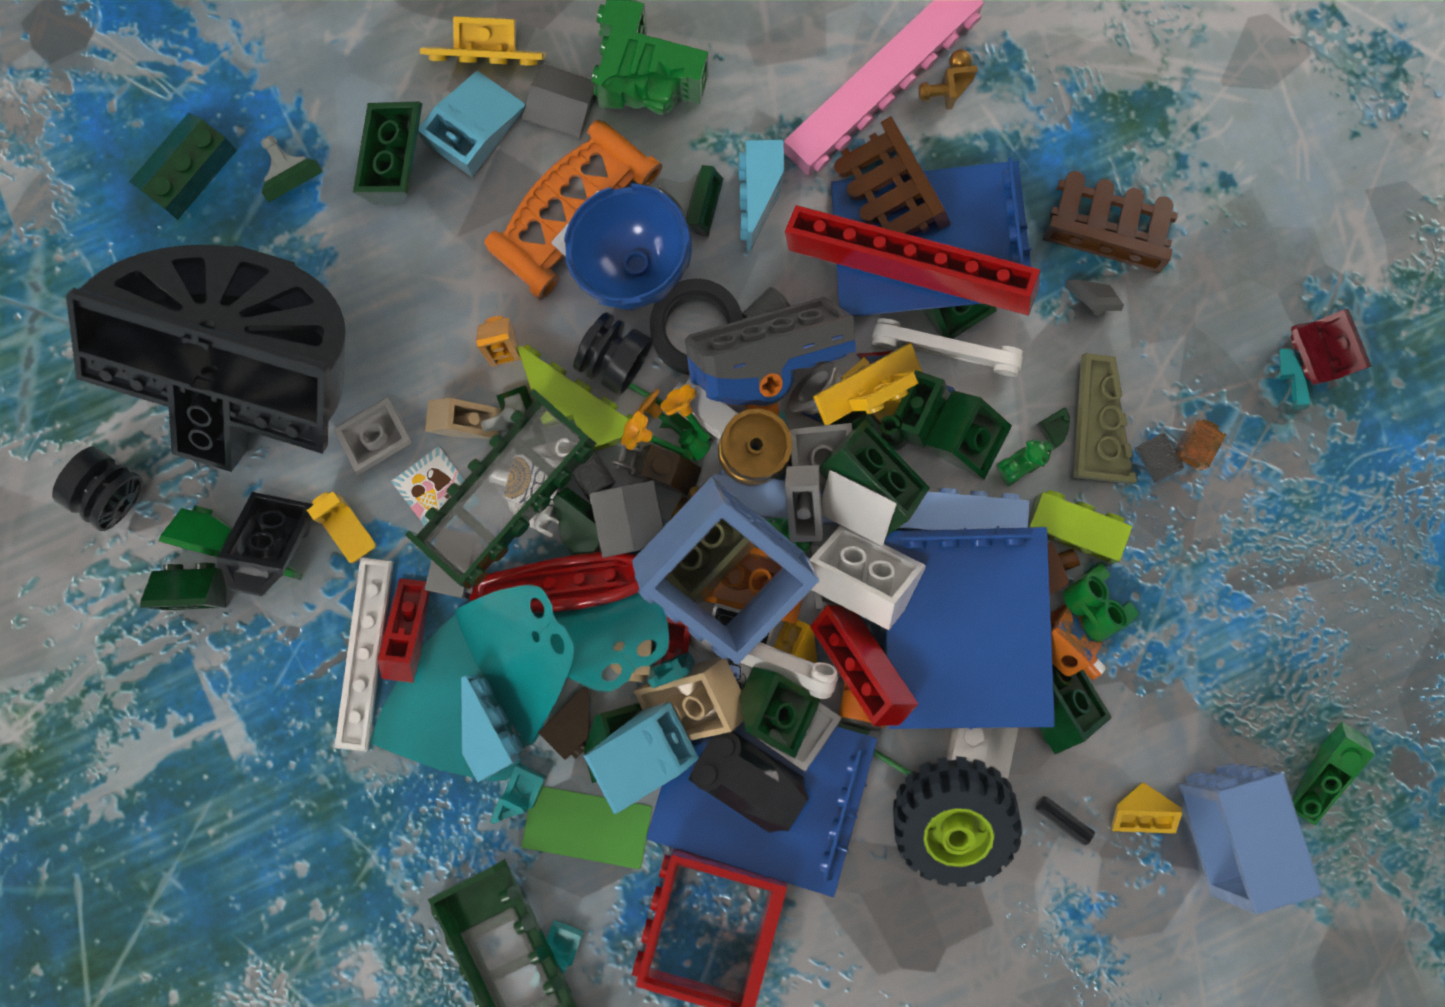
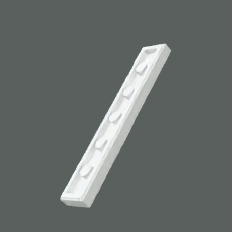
(362, 655)

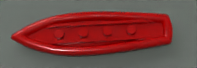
(569, 581)

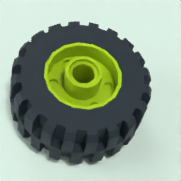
(957, 821)

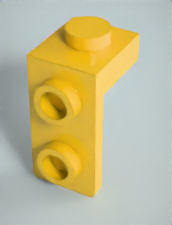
(342, 525)

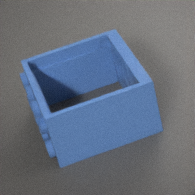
(684, 532)
(1249, 837)

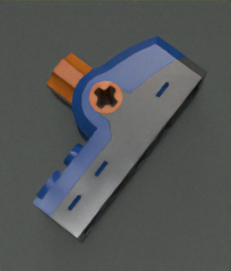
(757, 357)

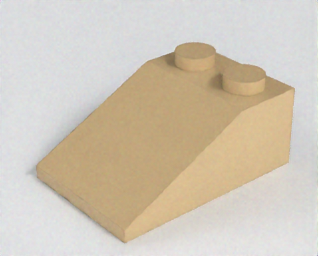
(703, 700)

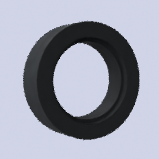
(684, 291)

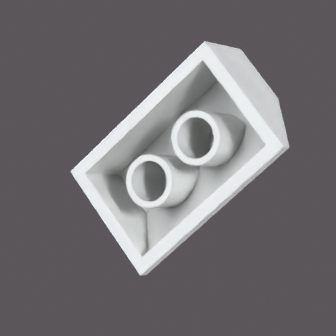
(865, 576)
(988, 745)

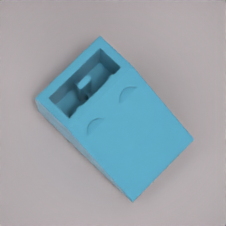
(470, 122)
(763, 173)
(485, 737)
(641, 756)

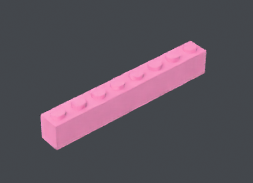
(879, 81)

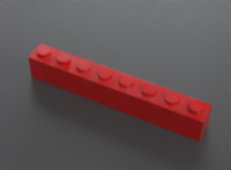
(913, 260)

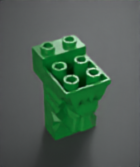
(643, 68)

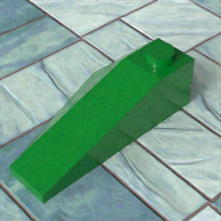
(203, 534)

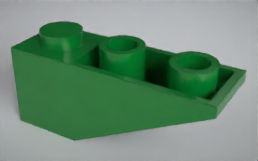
(1331, 772)

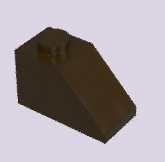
(667, 469)
(570, 726)

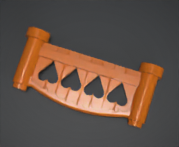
(534, 261)

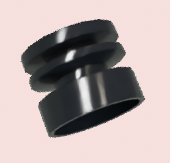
(607, 351)
(97, 488)

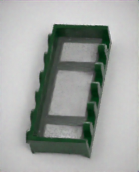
(503, 492)

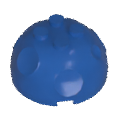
(628, 246)

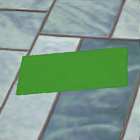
(587, 828)

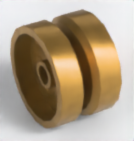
(757, 428)

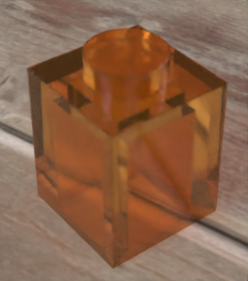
(1200, 444)

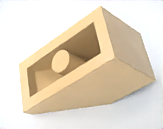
(459, 418)

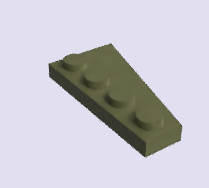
(1100, 430)

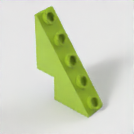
(573, 399)

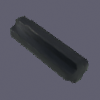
(1065, 820)

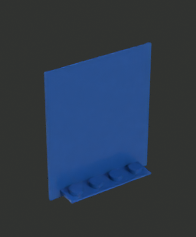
(984, 218)
(976, 629)
(816, 843)

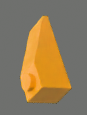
(497, 341)

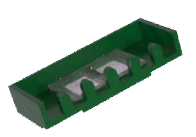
(499, 942)

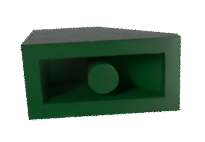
(576, 522)

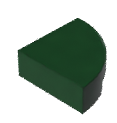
(1056, 427)

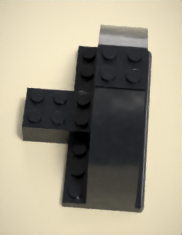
(217, 340)

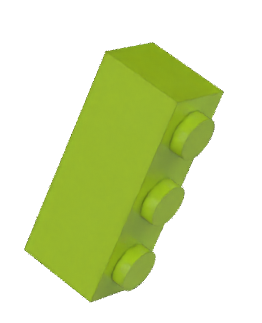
(1080, 526)

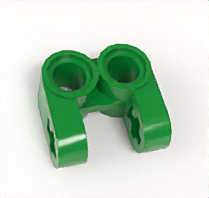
(1090, 598)

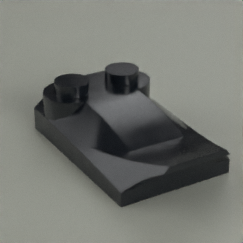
(263, 542)
(750, 782)

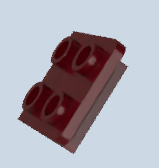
(1330, 347)

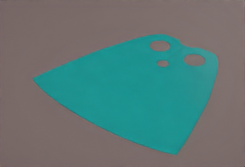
(600, 628)
(521, 672)
(426, 716)

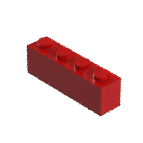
(863, 666)

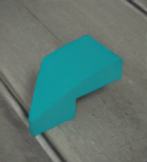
(1291, 370)
(670, 670)
(520, 793)
(564, 943)

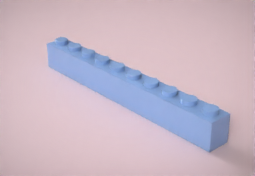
(935, 512)

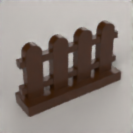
(890, 172)
(1106, 239)

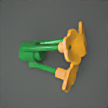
(693, 442)

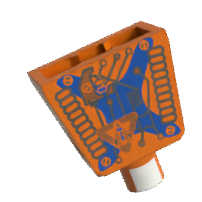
(1072, 646)

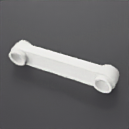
(1004, 360)
(817, 678)

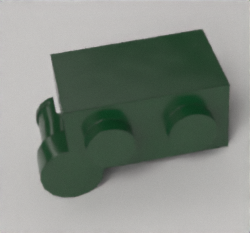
(916, 412)

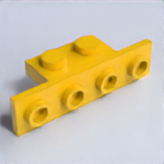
(483, 38)
(870, 386)

